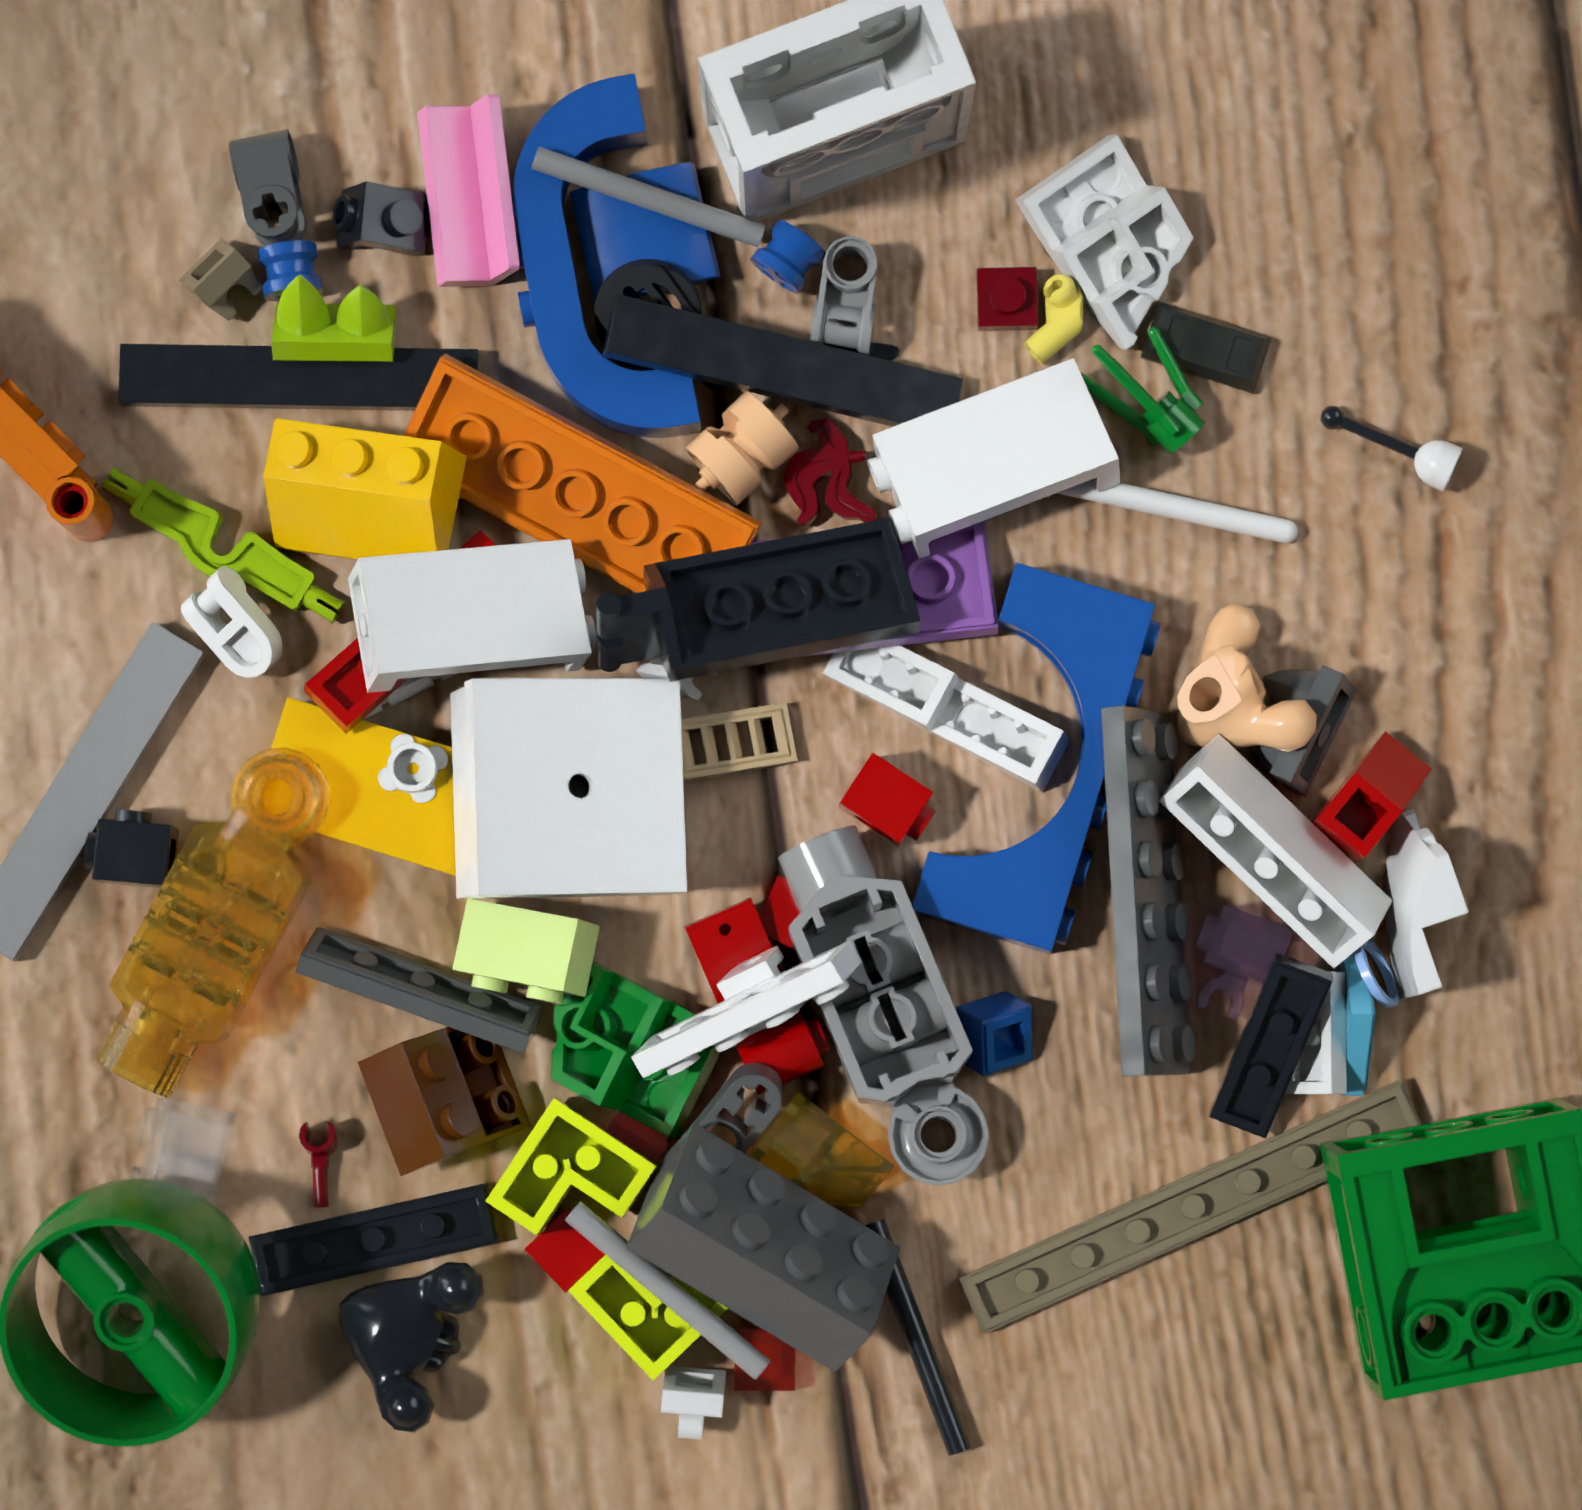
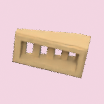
(738, 764)

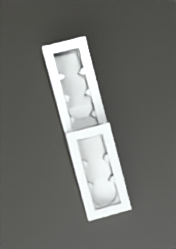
(953, 710)

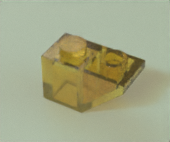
(821, 1155)

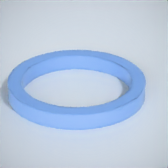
(1393, 997)

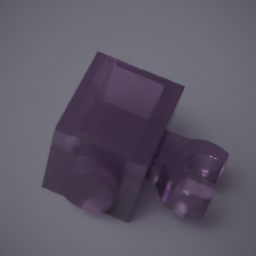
(1241, 950)

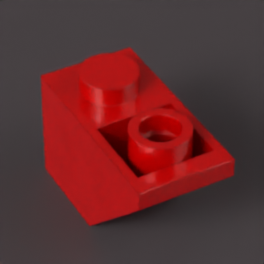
(1371, 797)

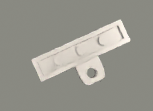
(754, 999)

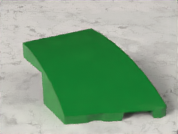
(601, 1036)

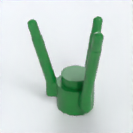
(1167, 418)

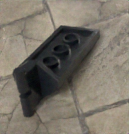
(762, 603)

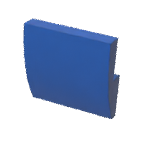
(622, 232)

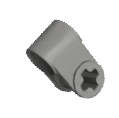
(845, 308)

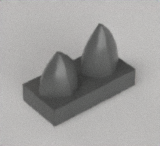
(1329, 696)

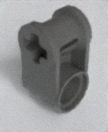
(267, 181)

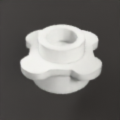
(405, 752)

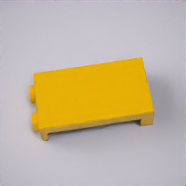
(359, 806)

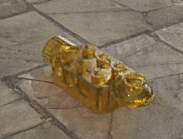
(214, 924)

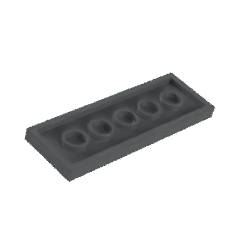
(1146, 894)

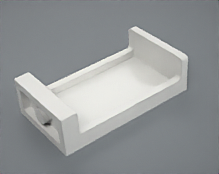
(992, 454)
(470, 611)

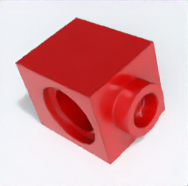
(888, 801)

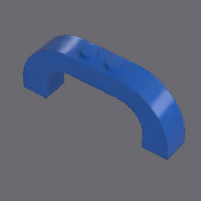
(633, 402)

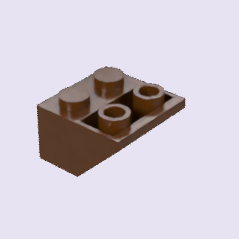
(442, 1096)

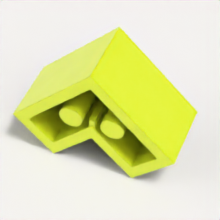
(567, 1153)
(636, 1317)

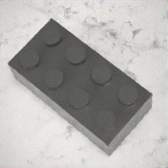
(764, 1248)

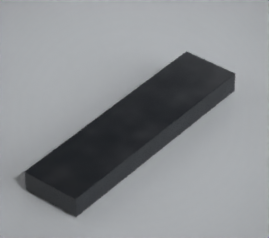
(374, 1239)

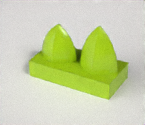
(319, 331)

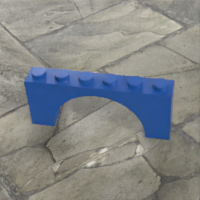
(1095, 647)

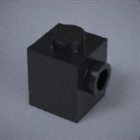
(131, 850)

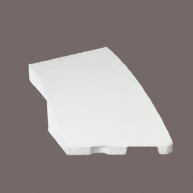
(1108, 234)
(1423, 894)

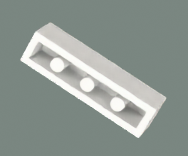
(1276, 851)

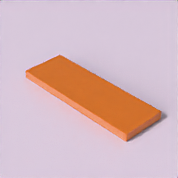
(569, 481)

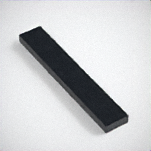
(773, 364)
(251, 378)

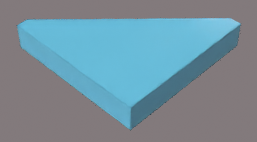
(1359, 1027)

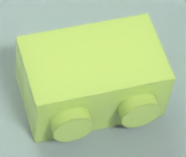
(527, 949)

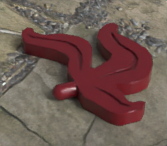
(813, 465)

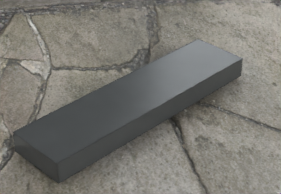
(419, 989)

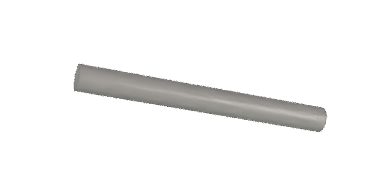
(648, 196)
(668, 1291)

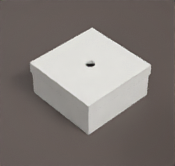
(568, 788)

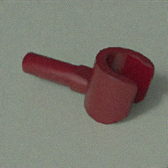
(319, 1162)

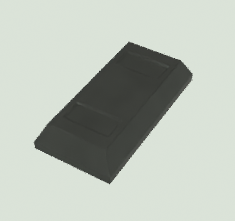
(1209, 347)

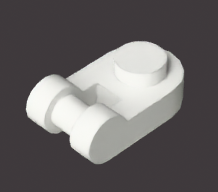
(249, 641)

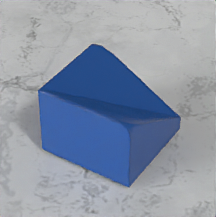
(997, 1031)

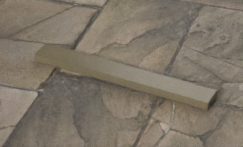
(1175, 1212)

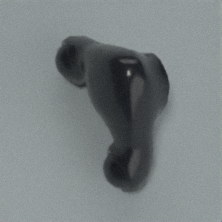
(406, 1330)

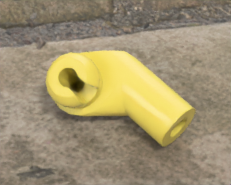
(1062, 315)

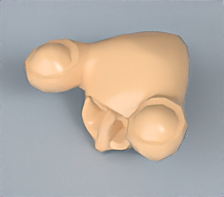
(1227, 694)

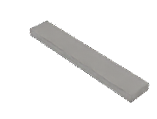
(91, 781)

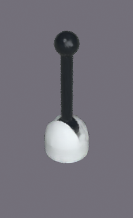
(1432, 461)

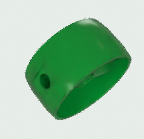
(162, 1346)

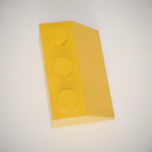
(359, 491)

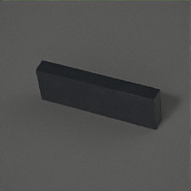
(1271, 1045)

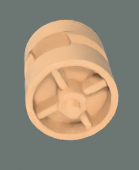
(738, 451)

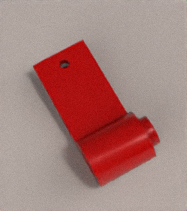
(722, 944)

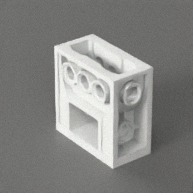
(835, 100)

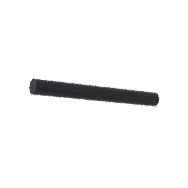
(923, 1354)

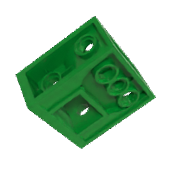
(1460, 1267)

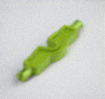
(196, 530)

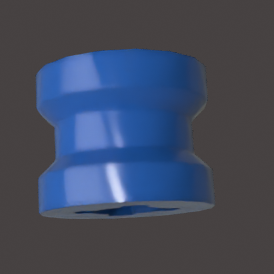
(788, 256)
(285, 262)

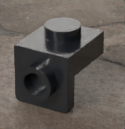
(381, 218)

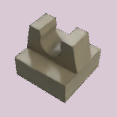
(216, 274)

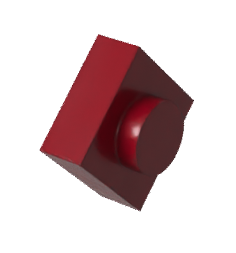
(1006, 299)

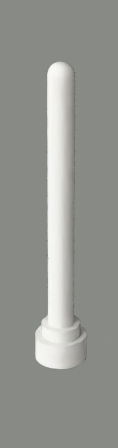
(1188, 510)

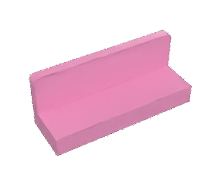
(468, 193)

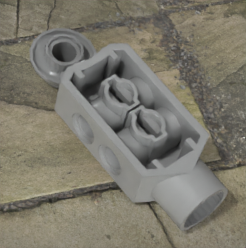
(896, 1017)

